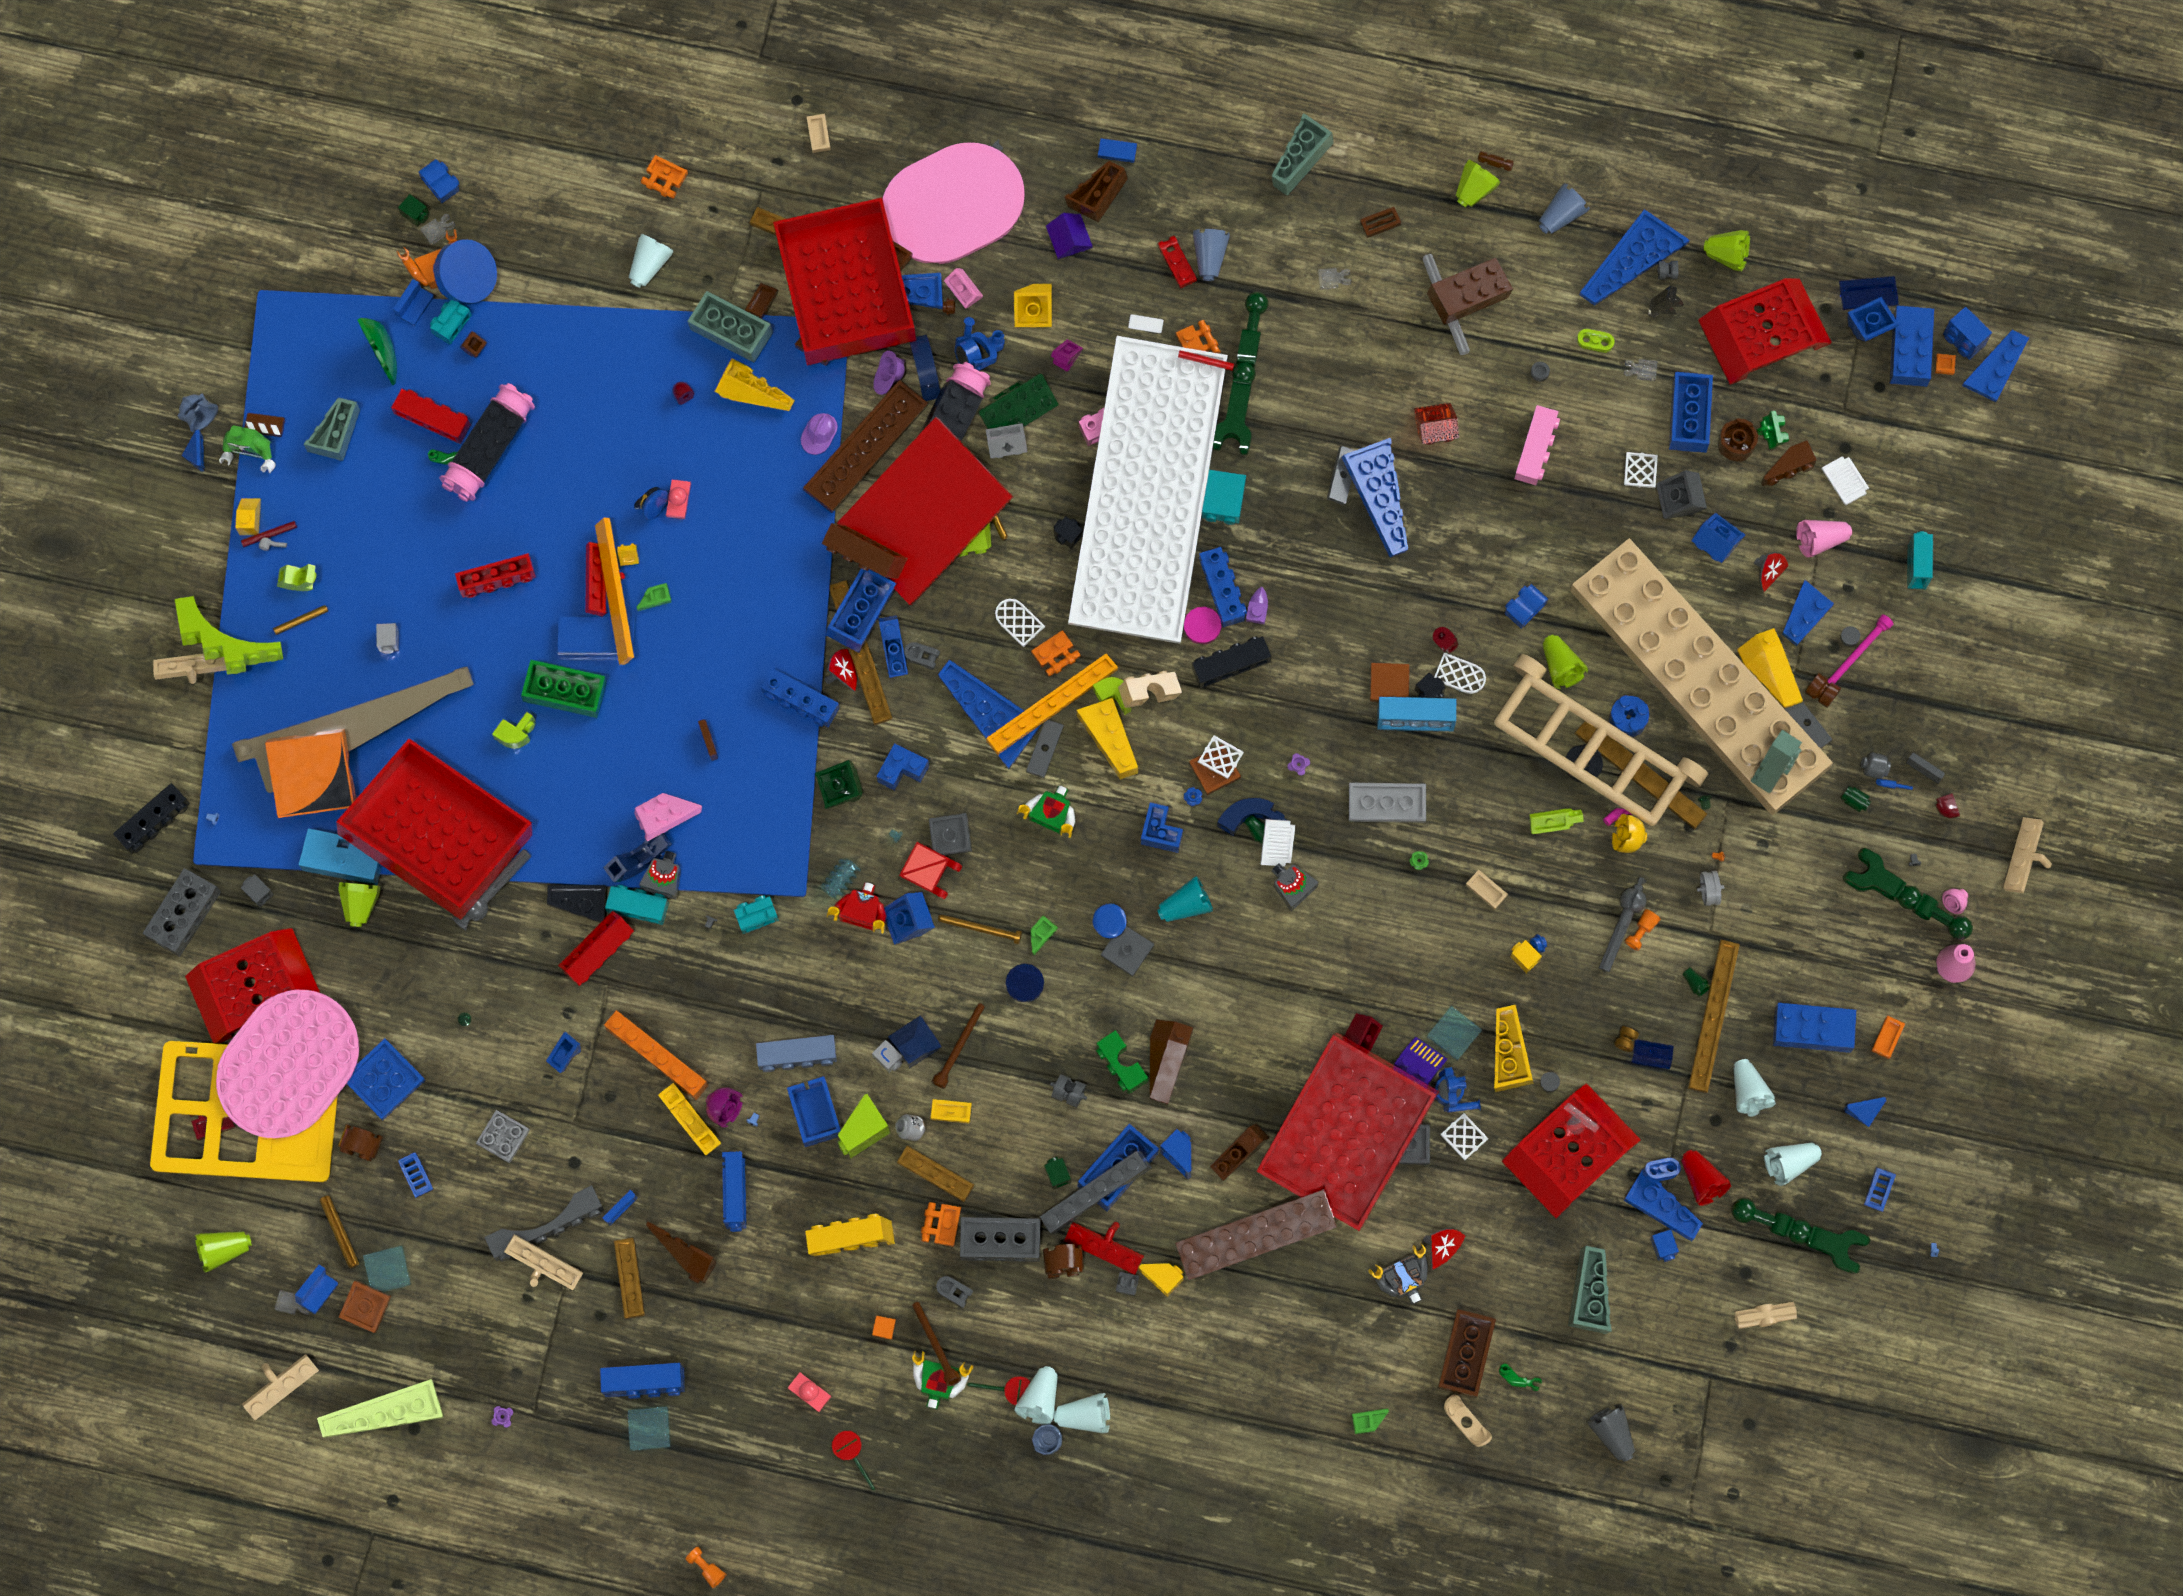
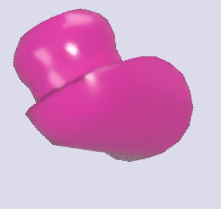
(1613, 816)

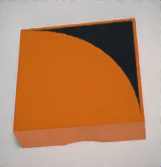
(310, 773)

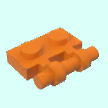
(666, 171)
(1191, 339)
(1052, 649)
(947, 1224)

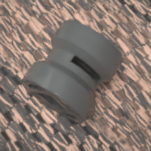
(1667, 270)

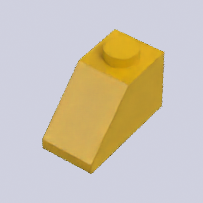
(248, 516)
(1162, 1276)

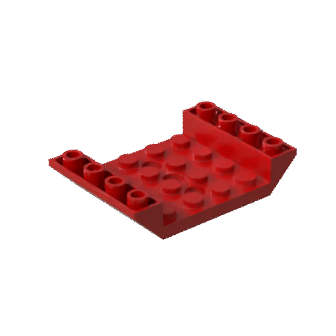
(1743, 343)
(220, 987)
(1553, 1171)

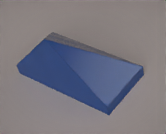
(195, 451)
(1865, 1110)

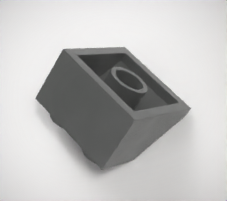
(1681, 495)

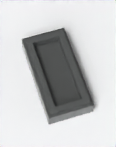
(1925, 768)

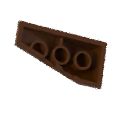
(1167, 1051)
(691, 1259)

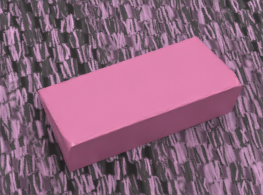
(963, 288)

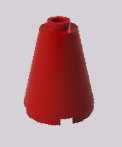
(1704, 1178)

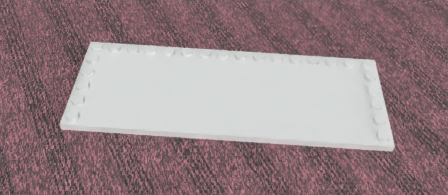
(1147, 491)

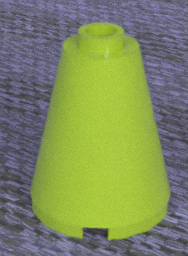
(1562, 663)
(220, 1248)

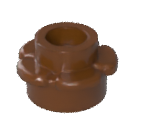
(949, 306)

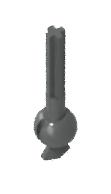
(1632, 901)
(480, 908)

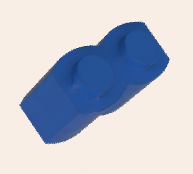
(439, 181)
(1525, 606)

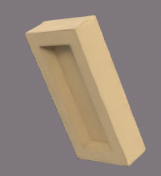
(818, 133)
(1486, 889)

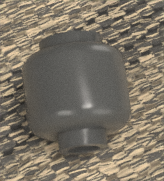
(1875, 765)

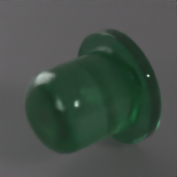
(1705, 802)
(464, 1019)

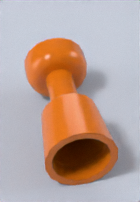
(1646, 924)
(711, 1572)

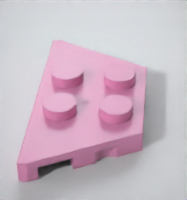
(664, 813)

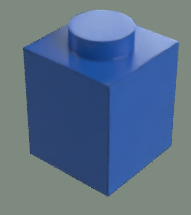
(1664, 1246)

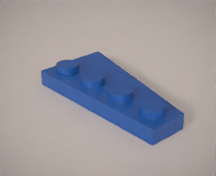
(1996, 368)

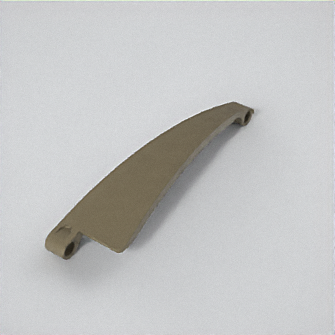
(360, 721)

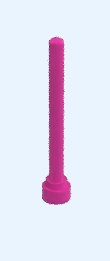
(1883, 623)

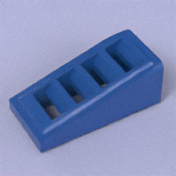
(408, 1159)
(1891, 1176)

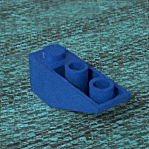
(893, 646)

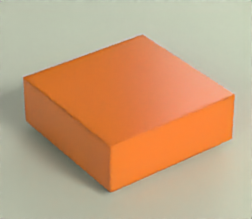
(1945, 364)
(884, 1327)

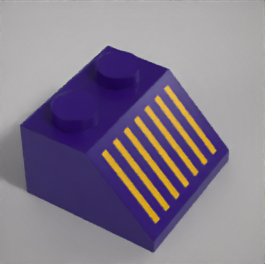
(1420, 1061)

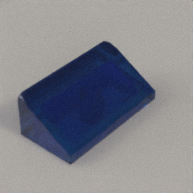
(1652, 1054)

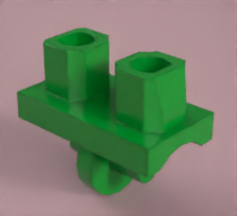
(1771, 431)

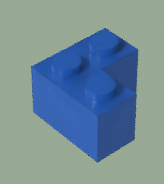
(901, 762)
(1157, 833)

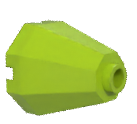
(1475, 184)
(1729, 248)
(358, 901)

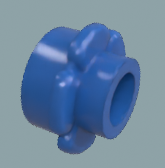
(1193, 801)
(1538, 943)

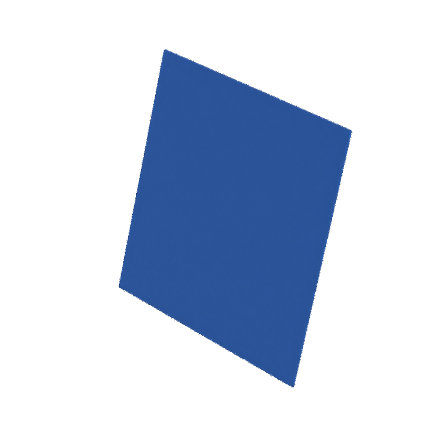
(387, 547)

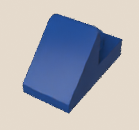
(563, 1052)

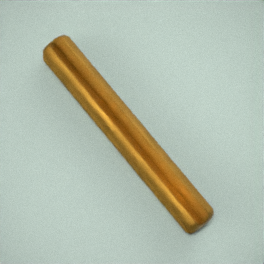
(339, 1232)

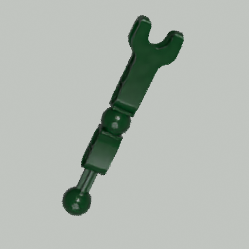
(1243, 375)

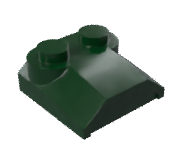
(839, 784)

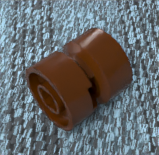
(1823, 690)

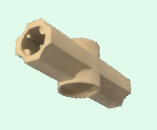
(1765, 1315)

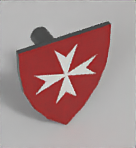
(1771, 566)
(842, 668)
(1443, 1245)

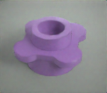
(1298, 759)
(497, 1416)

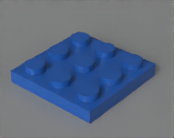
(384, 1079)

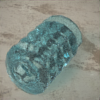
(839, 878)

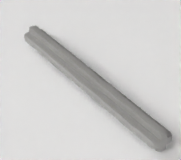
(1454, 326)

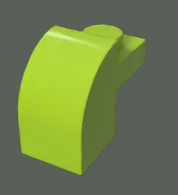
(297, 578)
(1109, 689)
(513, 736)

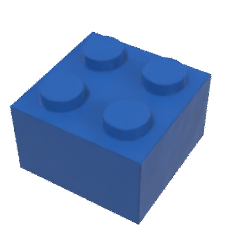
(1967, 333)

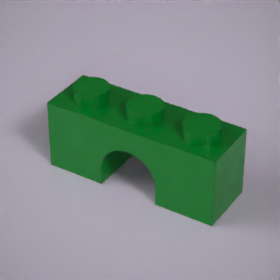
(1129, 1077)

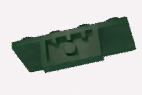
(1019, 403)

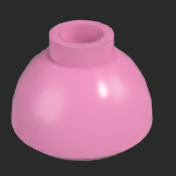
(1955, 900)

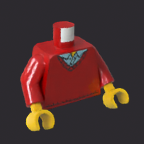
(860, 909)

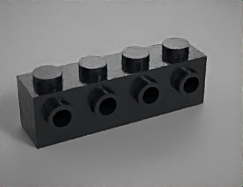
(1231, 661)
(151, 819)

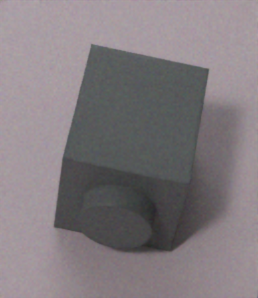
(257, 890)

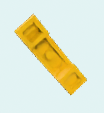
(689, 1119)

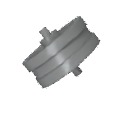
(1710, 888)

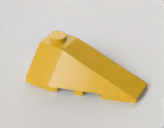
(743, 386)
(1769, 663)

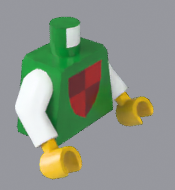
(1051, 811)
(930, 1380)

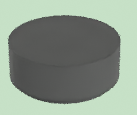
(1540, 371)
(1850, 636)
(1549, 1082)

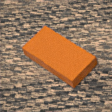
(1888, 1037)

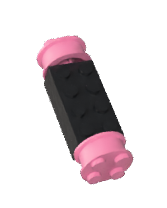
(959, 399)
(487, 442)

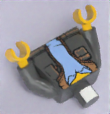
(1404, 1276)

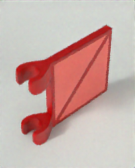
(926, 868)

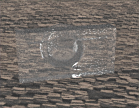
(1579, 1121)

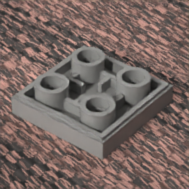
(502, 1136)

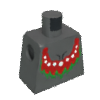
(662, 876)
(1293, 885)

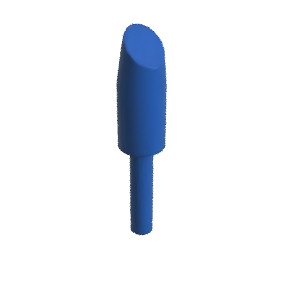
(1892, 784)

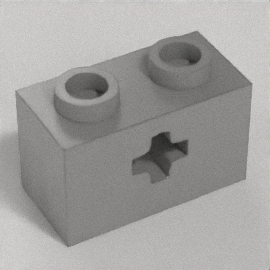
(1006, 441)

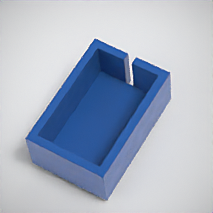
(814, 1112)

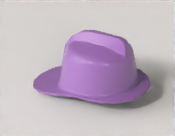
(889, 371)
(819, 433)

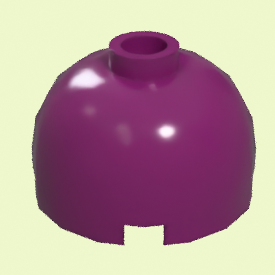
(723, 1106)

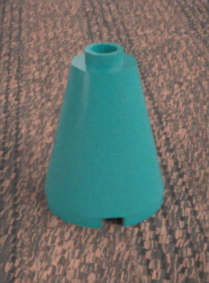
(1186, 902)

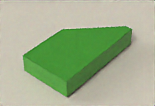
(655, 597)
(1041, 933)
(1368, 1421)

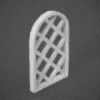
(1014, 617)
(1471, 665)

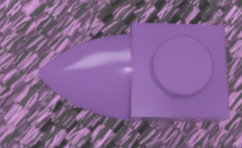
(1257, 607)

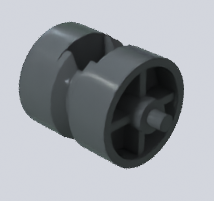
(1067, 1090)

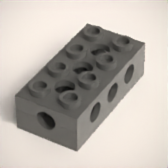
(176, 901)
(991, 1229)

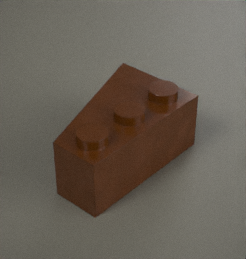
(1098, 192)

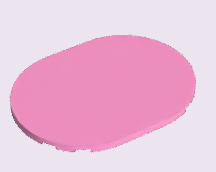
(954, 202)
(287, 1064)

